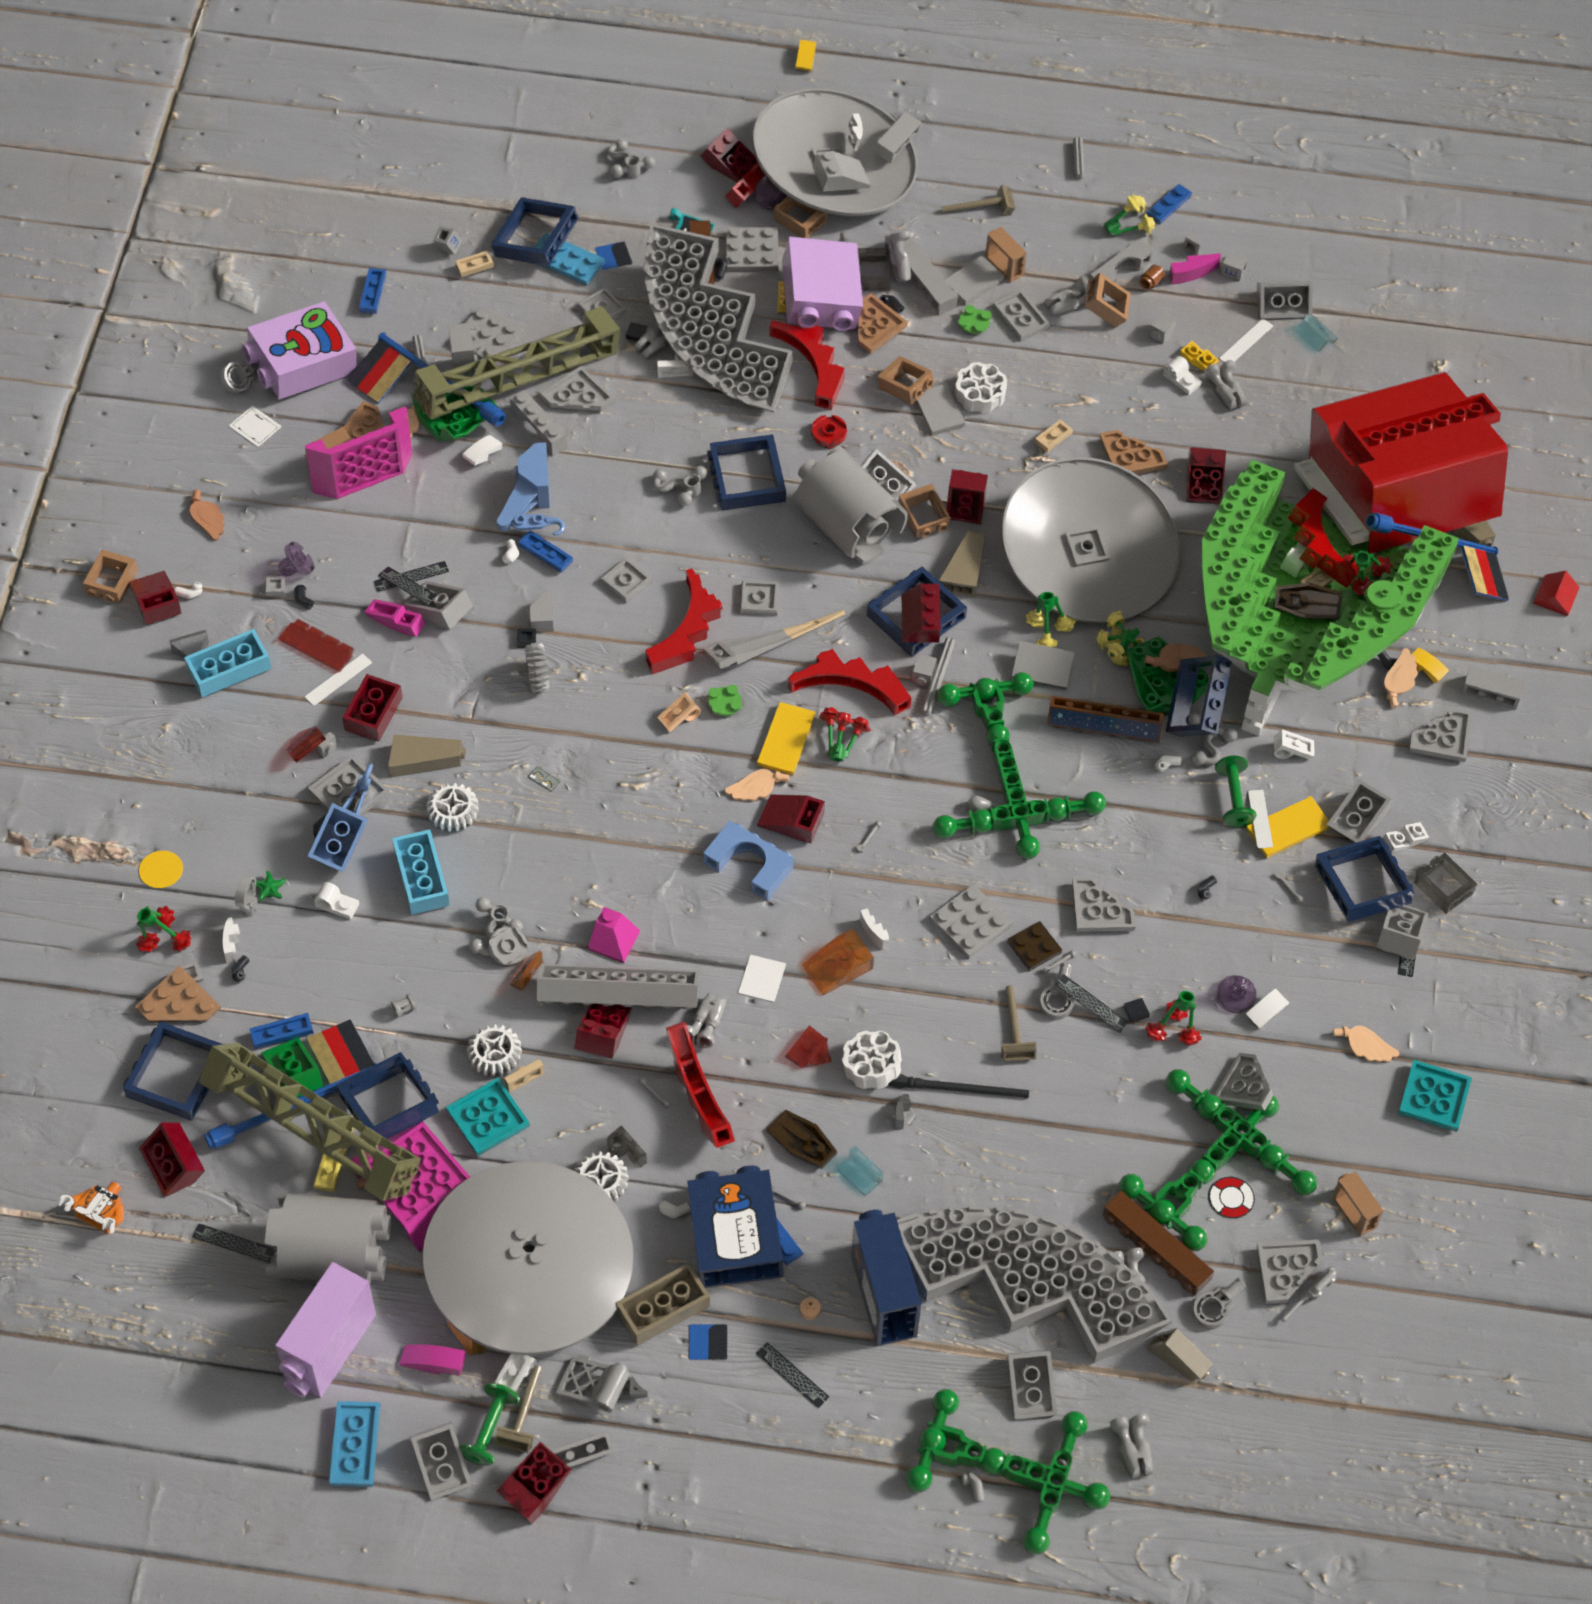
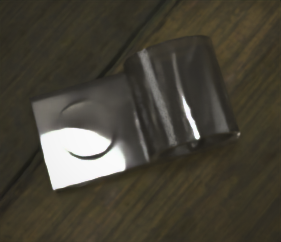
(628, 1146)

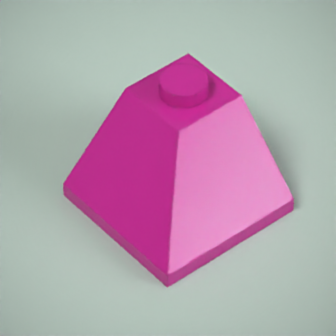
(613, 935)

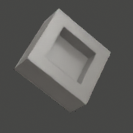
(275, 586)
(327, 746)
(194, 971)

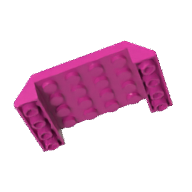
(361, 460)
(433, 1182)

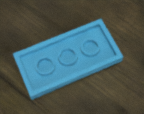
(574, 261)
(355, 1444)

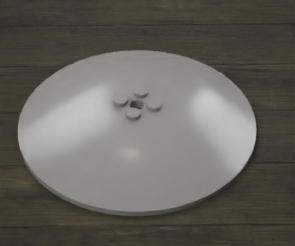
(817, 121)
(1095, 505)
(518, 1297)

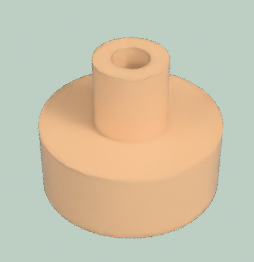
(810, 1308)

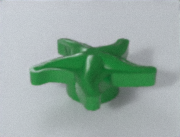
(269, 887)

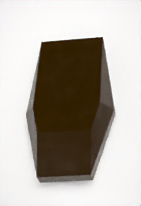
(1308, 601)
(802, 1139)

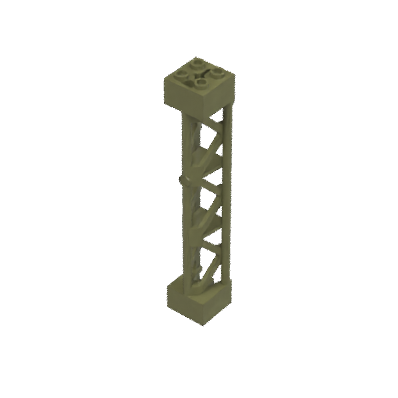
(597, 332)
(227, 1072)

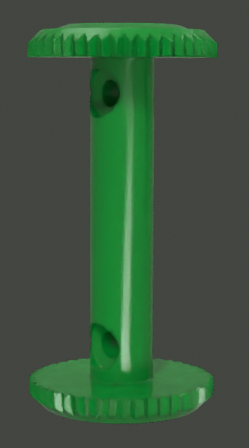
(1232, 767)
(500, 1394)

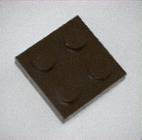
(1034, 946)

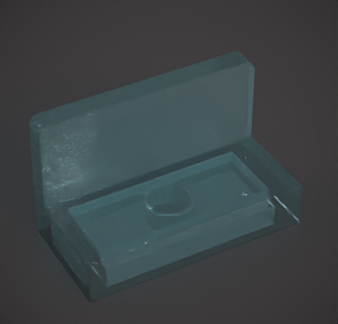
(1315, 332)
(861, 1171)

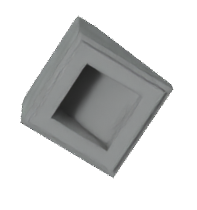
(1192, 243)

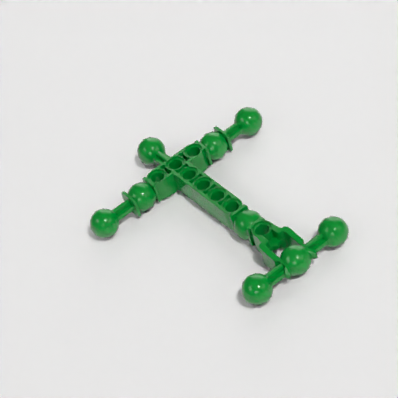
(998, 737)

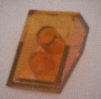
(839, 962)

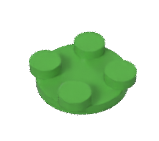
(974, 320)
(1383, 595)
(725, 700)

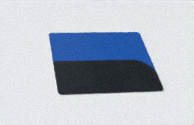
(614, 255)
(708, 1342)

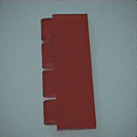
(314, 645)

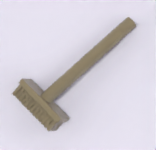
(1004, 198)
(1016, 1050)
(514, 1438)

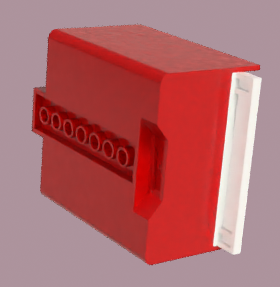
(1409, 455)

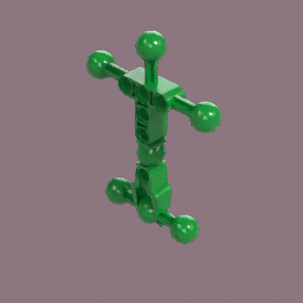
(995, 1462)

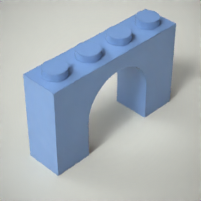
(736, 839)

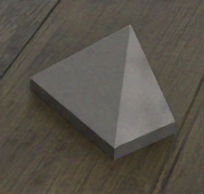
(189, 643)

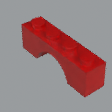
(745, 186)

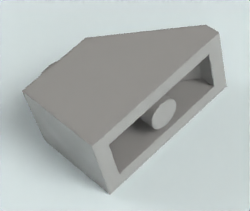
(541, 613)

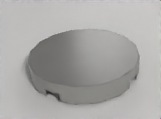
(507, 946)

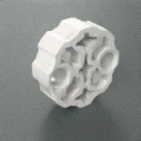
(980, 387)
(866, 1058)

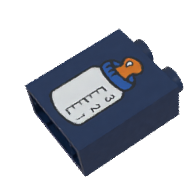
(735, 1227)
(885, 1278)

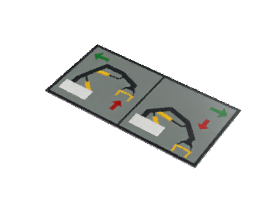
(544, 779)

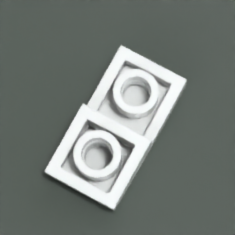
(856, 129)
(481, 449)
(1406, 838)
(873, 930)
(229, 939)
(1267, 1008)

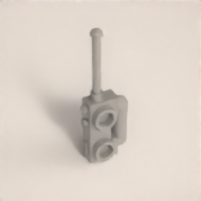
(1314, 1291)

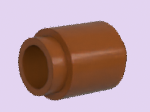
(1152, 276)

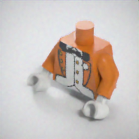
(97, 1207)

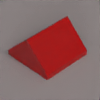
(1557, 592)

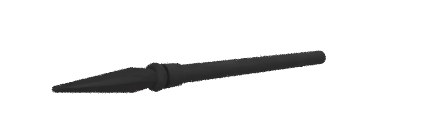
(903, 1081)

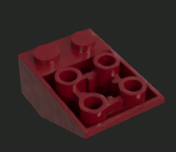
(729, 156)
(1205, 475)
(155, 597)
(793, 816)
(602, 1029)
(534, 1482)

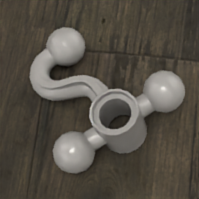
(632, 162)
(690, 484)
(1199, 757)
(483, 905)

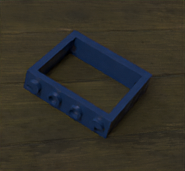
(544, 256)
(750, 498)
(948, 621)
(1184, 693)
(1355, 851)
(378, 1074)
(162, 1103)

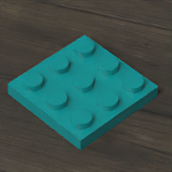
(1435, 1095)
(487, 1116)

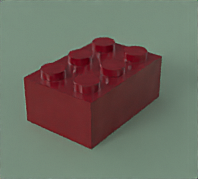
(966, 496)
(372, 707)

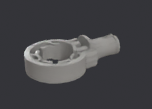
(243, 373)
(245, 895)
(1048, 992)
(1216, 1297)

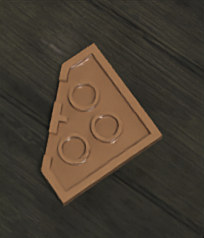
(877, 324)
(364, 420)
(1132, 453)
(178, 1000)

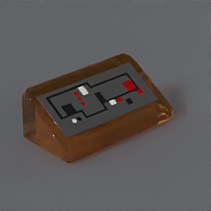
(527, 971)

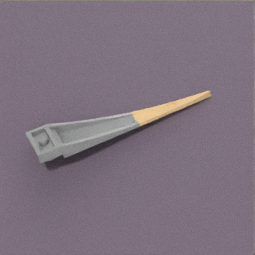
(742, 649)

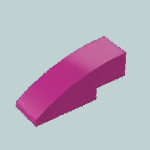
(1194, 268)
(395, 617)
(433, 1359)

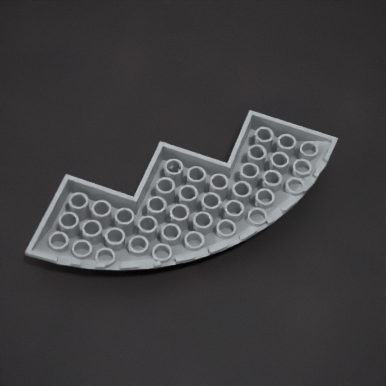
(710, 321)
(1033, 1273)

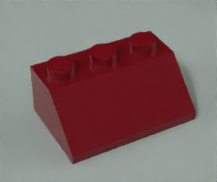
(921, 614)
(171, 1158)

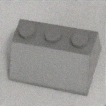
(1284, 299)

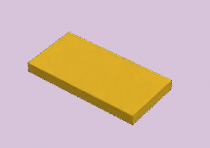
(786, 738)
(1293, 826)

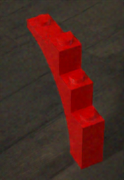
(809, 343)
(1312, 536)
(680, 646)
(854, 674)
(699, 1094)

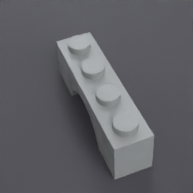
(1134, 256)
(526, 409)

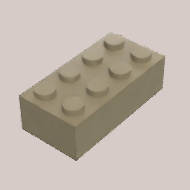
(663, 1304)

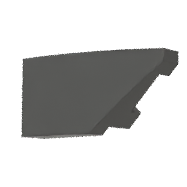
(902, 1105)
(632, 1390)

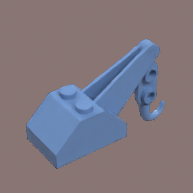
(529, 491)
(341, 829)

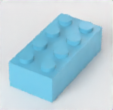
(227, 663)
(420, 872)

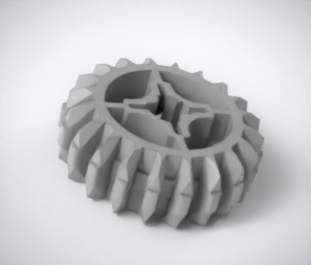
(537, 668)

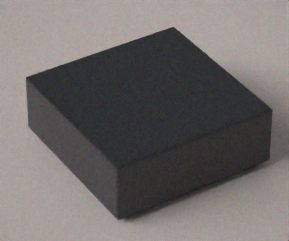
(636, 331)
(525, 637)
(1136, 1010)

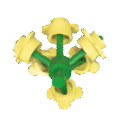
(1119, 638)

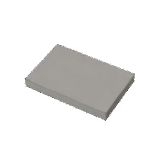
(974, 279)
(1020, 315)
(940, 410)
(1044, 664)

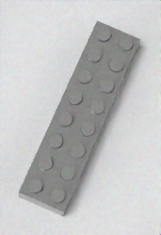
(618, 986)

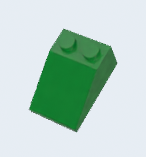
(295, 1062)

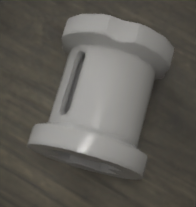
(403, 1005)

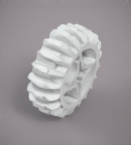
(462, 812)
(495, 1058)
(619, 1176)

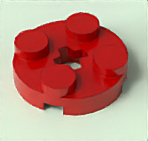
(831, 439)

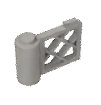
(607, 1386)

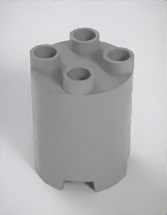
(848, 505)
(324, 1230)

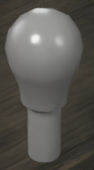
(977, 802)

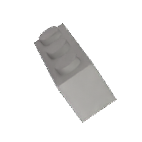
(897, 136)
(1493, 687)
(585, 1449)

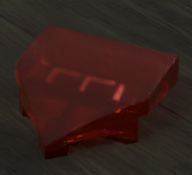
(305, 742)
(810, 1049)

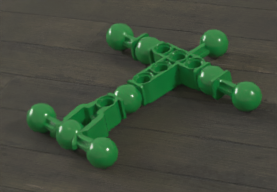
(1204, 1169)

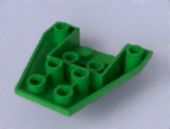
(454, 424)
(1154, 684)

